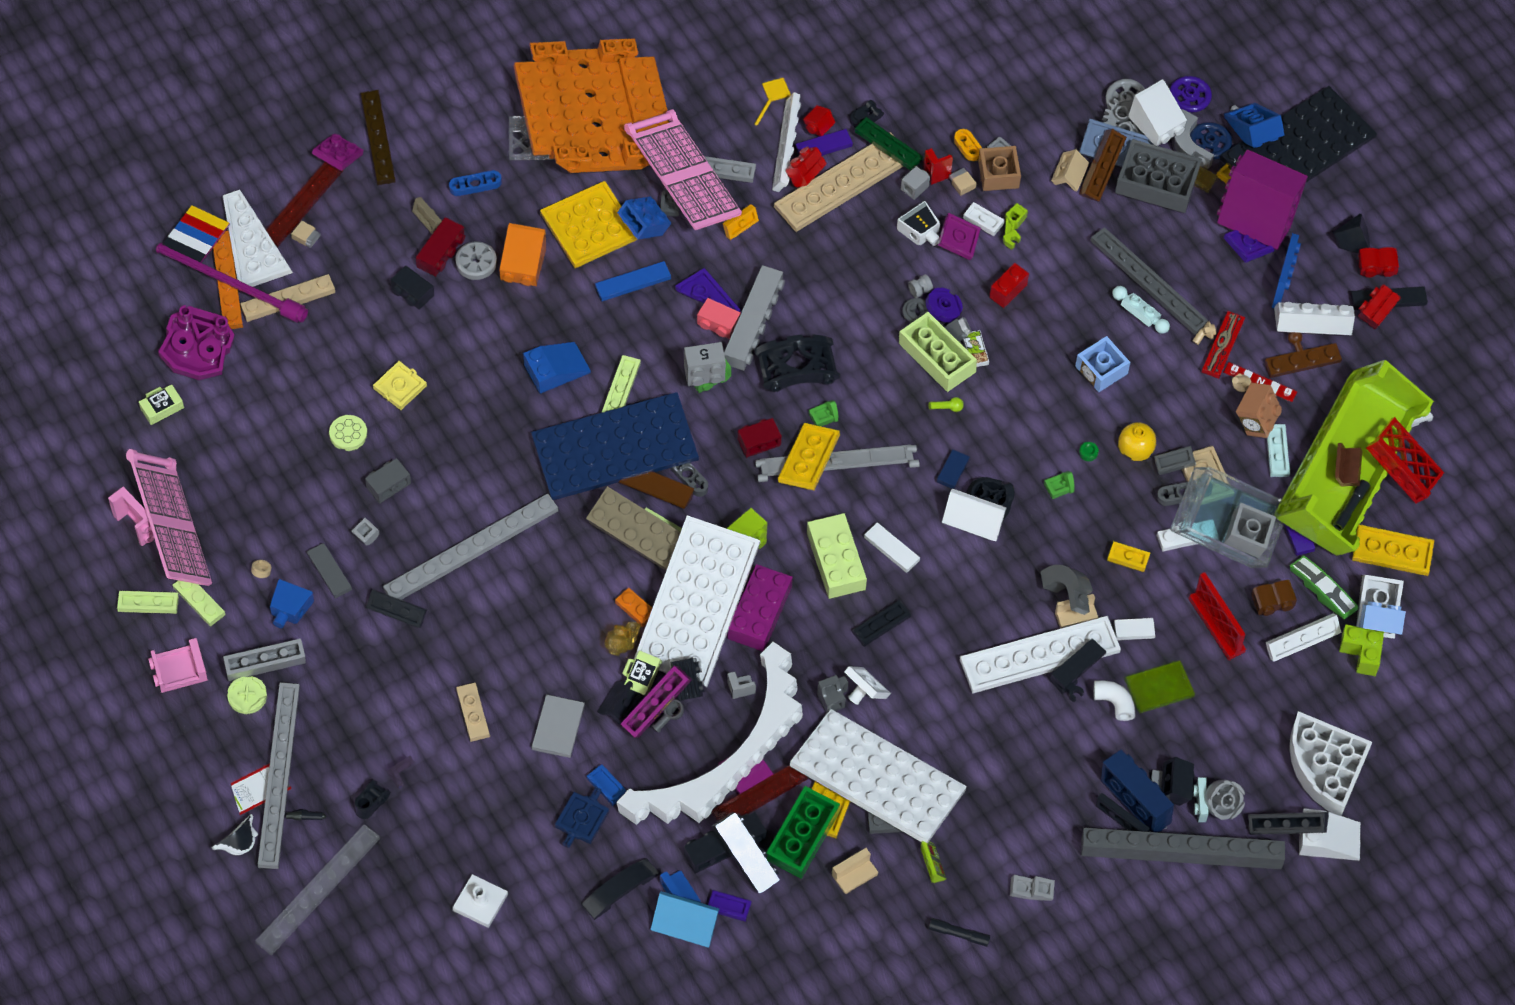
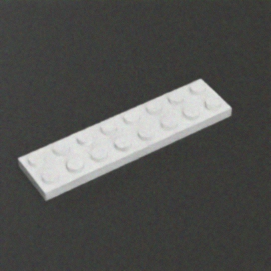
(1034, 654)

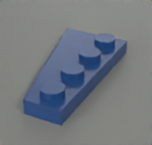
(1287, 269)

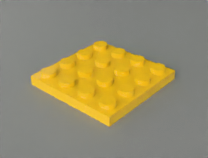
(588, 224)

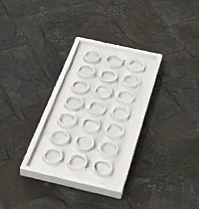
(698, 595)
(878, 776)

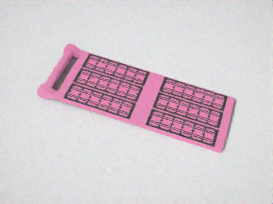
(684, 171)
(169, 518)

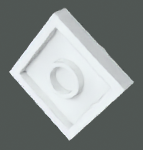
(866, 684)
(480, 901)

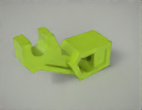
(1020, 215)

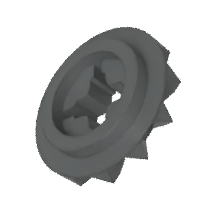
(910, 307)

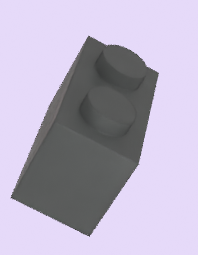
(387, 480)

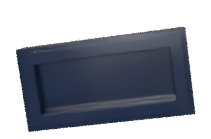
(953, 469)

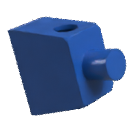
(289, 603)

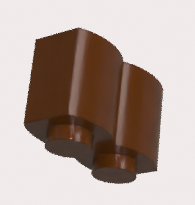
(1274, 597)

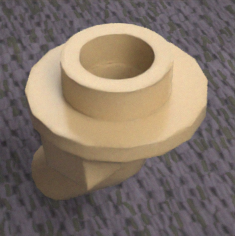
(1208, 330)
(1241, 382)

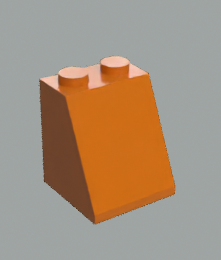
(523, 254)

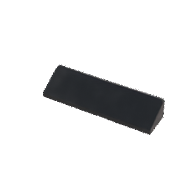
(1288, 823)

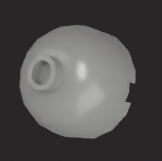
(1224, 799)

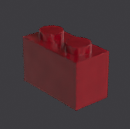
(759, 437)

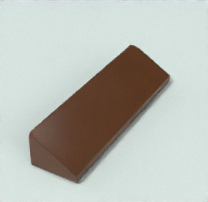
(1102, 165)
(661, 488)

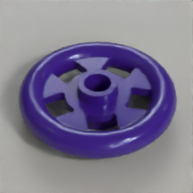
(1186, 81)

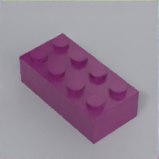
(760, 607)

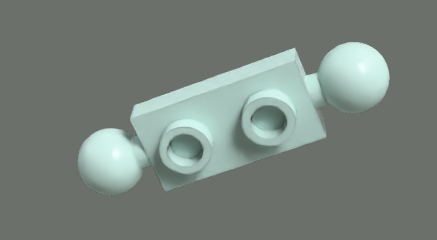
(1141, 309)

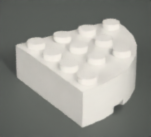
(1326, 761)

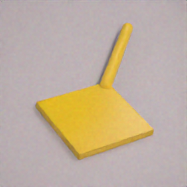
(774, 90)

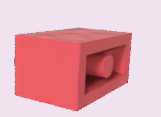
(718, 318)

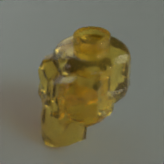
(622, 638)

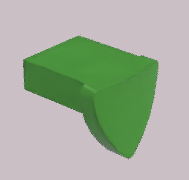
(824, 413)
(1060, 484)

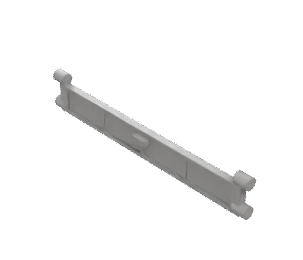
(848, 459)

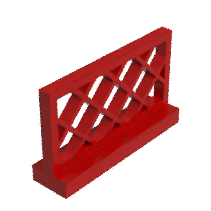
(1398, 468)
(1218, 618)

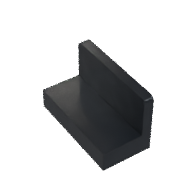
(620, 701)

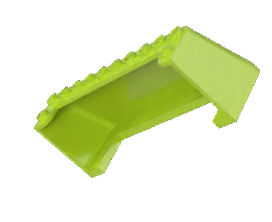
(1356, 418)

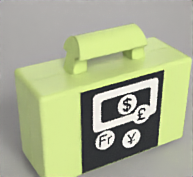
(161, 404)
(642, 672)

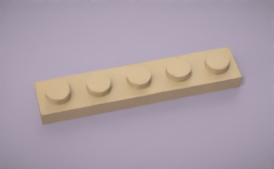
(300, 293)

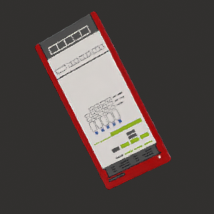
(251, 789)

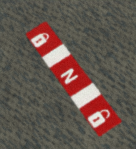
(1279, 390)

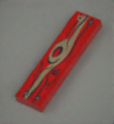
(1223, 344)

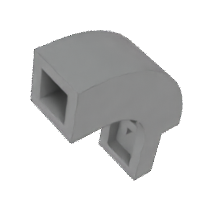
(1184, 143)

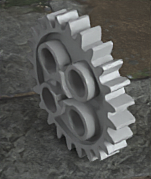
(1123, 106)

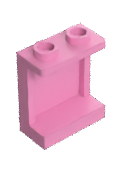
(124, 504)
(178, 667)

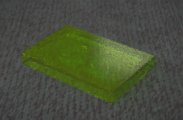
(1160, 686)

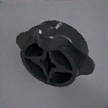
(993, 491)

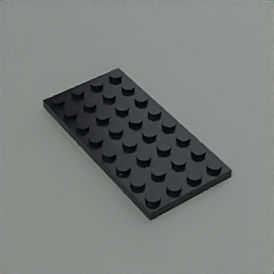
(1314, 136)

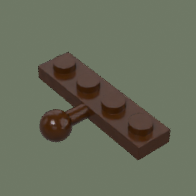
(1302, 359)

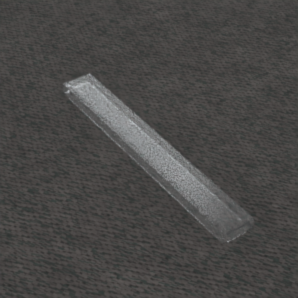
(317, 889)

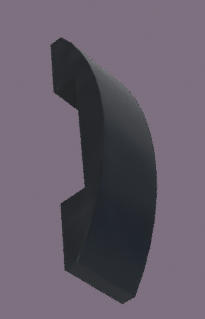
(619, 886)

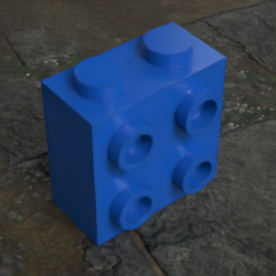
(644, 217)

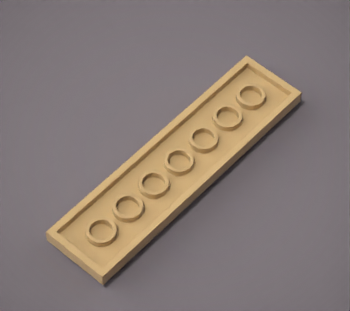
(836, 186)

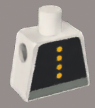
(920, 225)

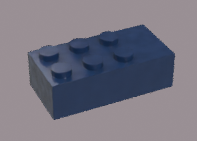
(1137, 791)

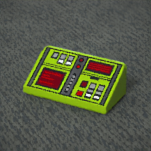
(932, 862)

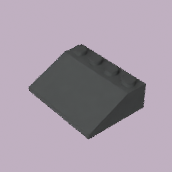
(1158, 175)

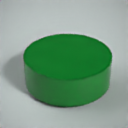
(1088, 451)

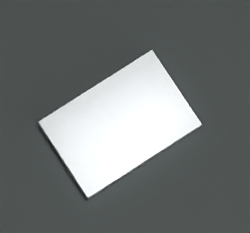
(974, 515)

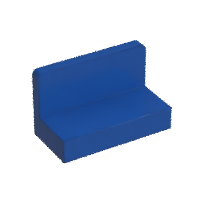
(678, 885)

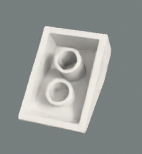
(1380, 591)
(1339, 842)

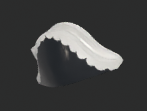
(240, 840)

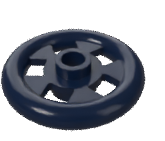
(1212, 128)

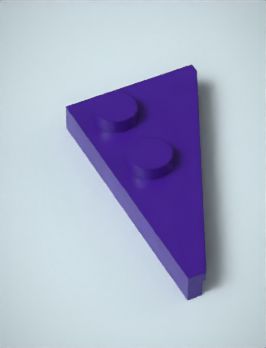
(703, 286)

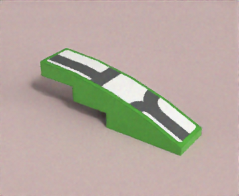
(1324, 587)

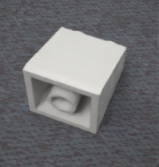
(1157, 113)

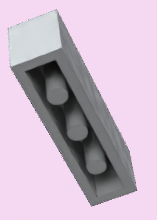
(264, 659)

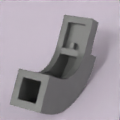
(1078, 585)

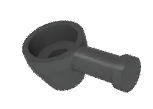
(669, 714)

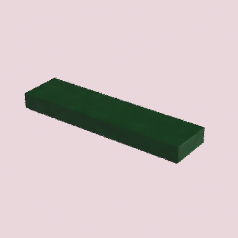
(888, 144)

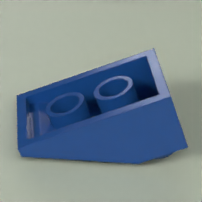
(1255, 124)
(555, 365)

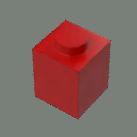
(819, 120)

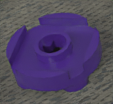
(938, 311)

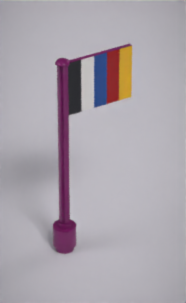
(193, 241)

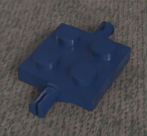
(582, 817)

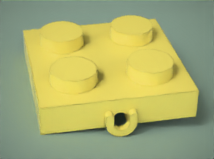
(400, 385)

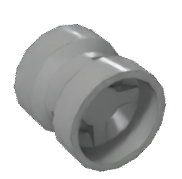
(920, 286)

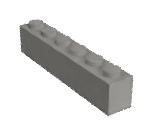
(753, 317)

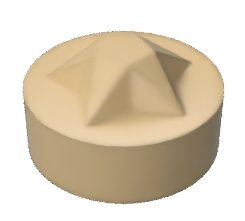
(261, 568)

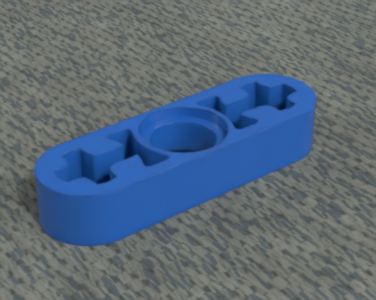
(463, 190)

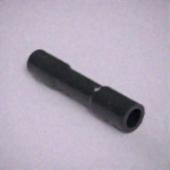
(1345, 514)
(972, 936)

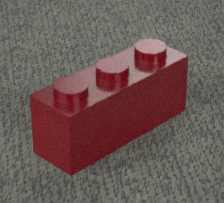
(440, 247)

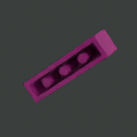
(656, 701)

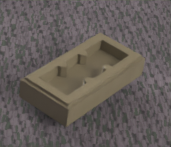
(426, 214)

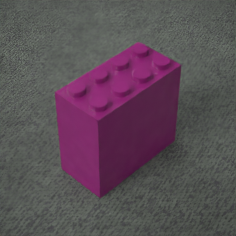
(1261, 198)

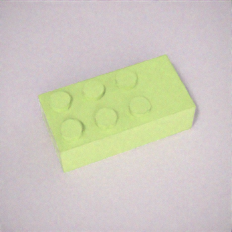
(937, 351)
(836, 556)

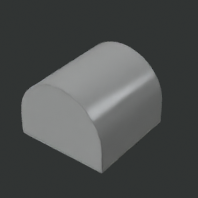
(366, 532)

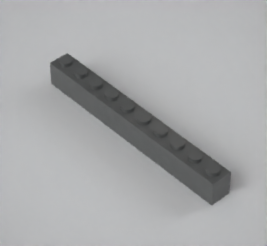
(1182, 848)

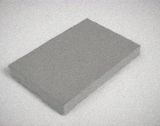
(558, 726)

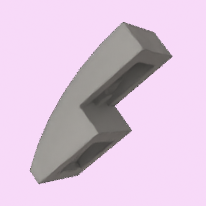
(1034, 889)

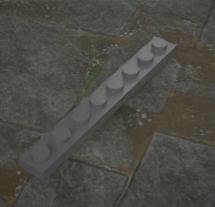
(1149, 280)

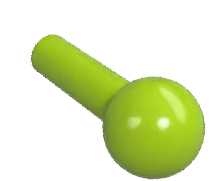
(955, 404)

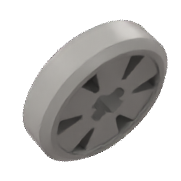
(472, 269)

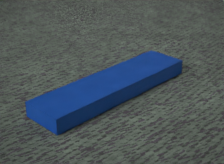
(633, 281)

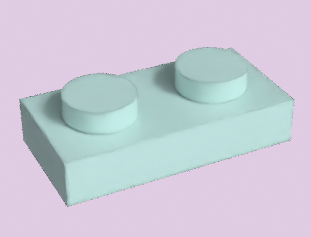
(1200, 807)

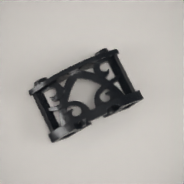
(809, 374)

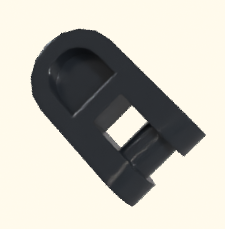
(861, 113)

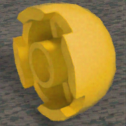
(1137, 441)

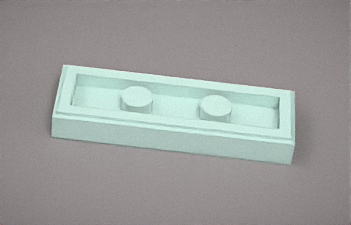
(1278, 452)

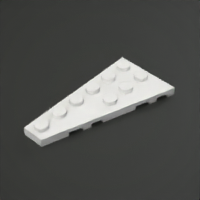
(253, 250)

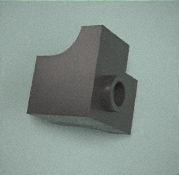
(831, 693)

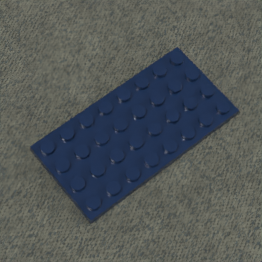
(614, 446)

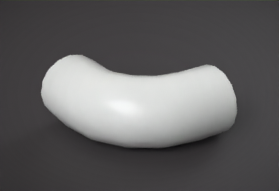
(1118, 696)

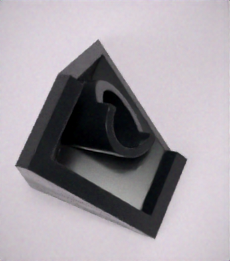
(1353, 235)

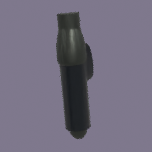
(305, 815)

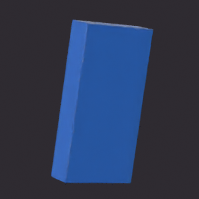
(607, 783)

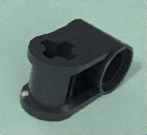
(373, 797)

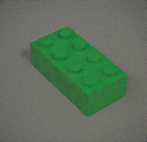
(803, 832)

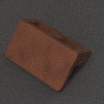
(1348, 465)

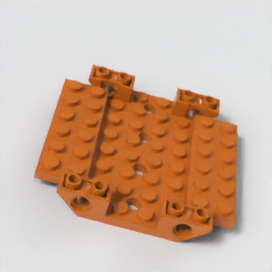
(562, 114)

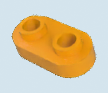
(968, 146)

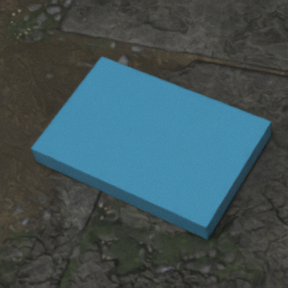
(684, 919)

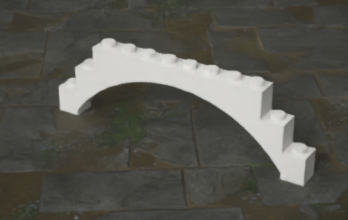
(704, 793)

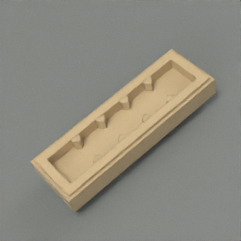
(473, 712)

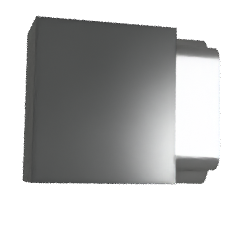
(959, 329)

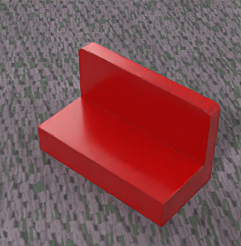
(937, 168)

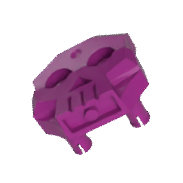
(192, 357)

